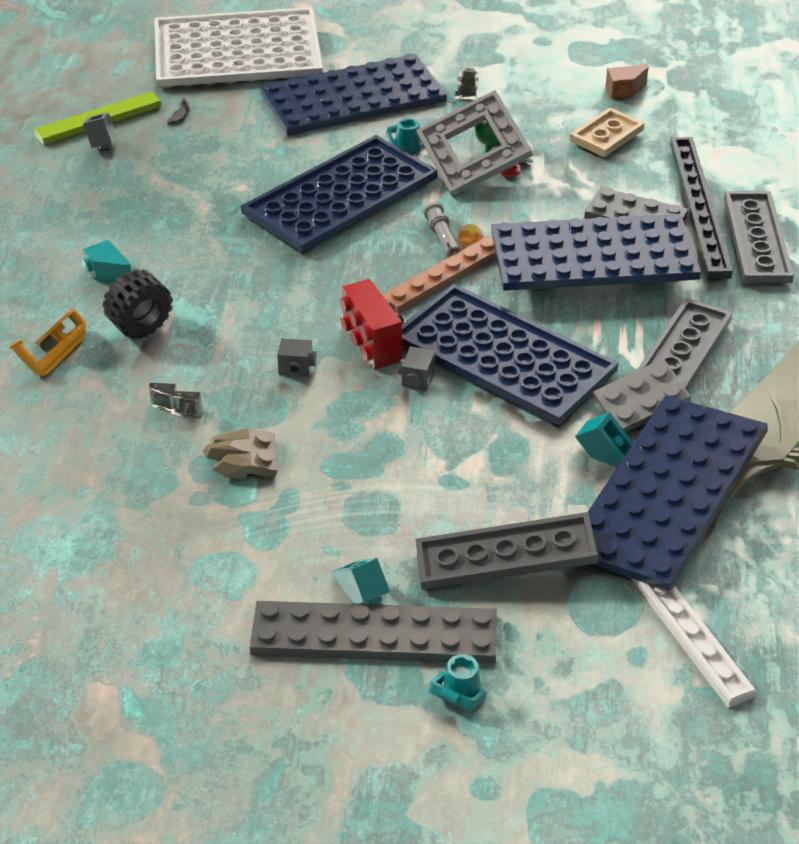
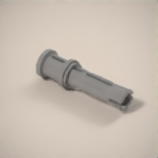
(440, 224)

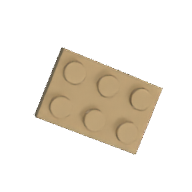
(606, 132)

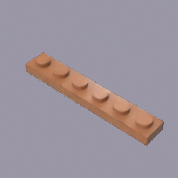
(441, 275)

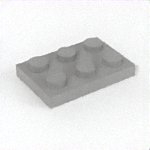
(638, 395)

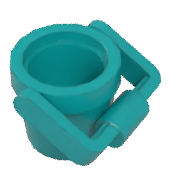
(406, 135)
(460, 683)

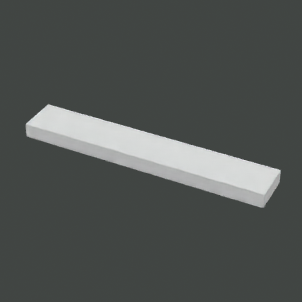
(699, 644)

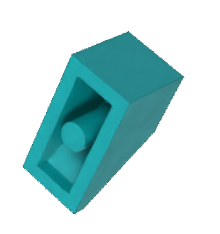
(104, 262)
(604, 439)
(363, 581)

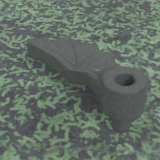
(180, 113)

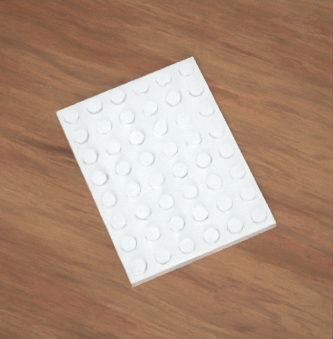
(236, 47)

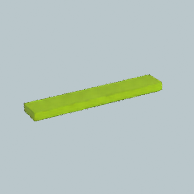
(118, 111)

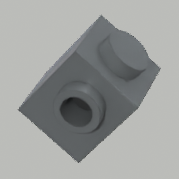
(100, 130)
(296, 357)
(417, 368)

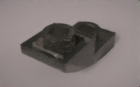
(467, 84)
(179, 403)

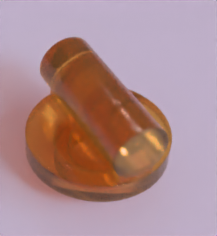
(470, 234)

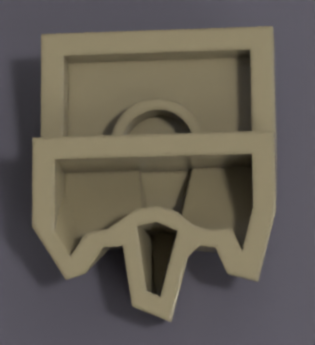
(243, 453)

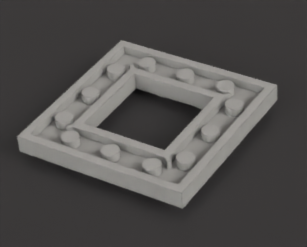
(489, 108)

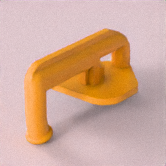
(65, 344)

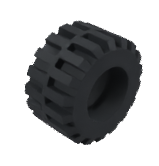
(137, 303)

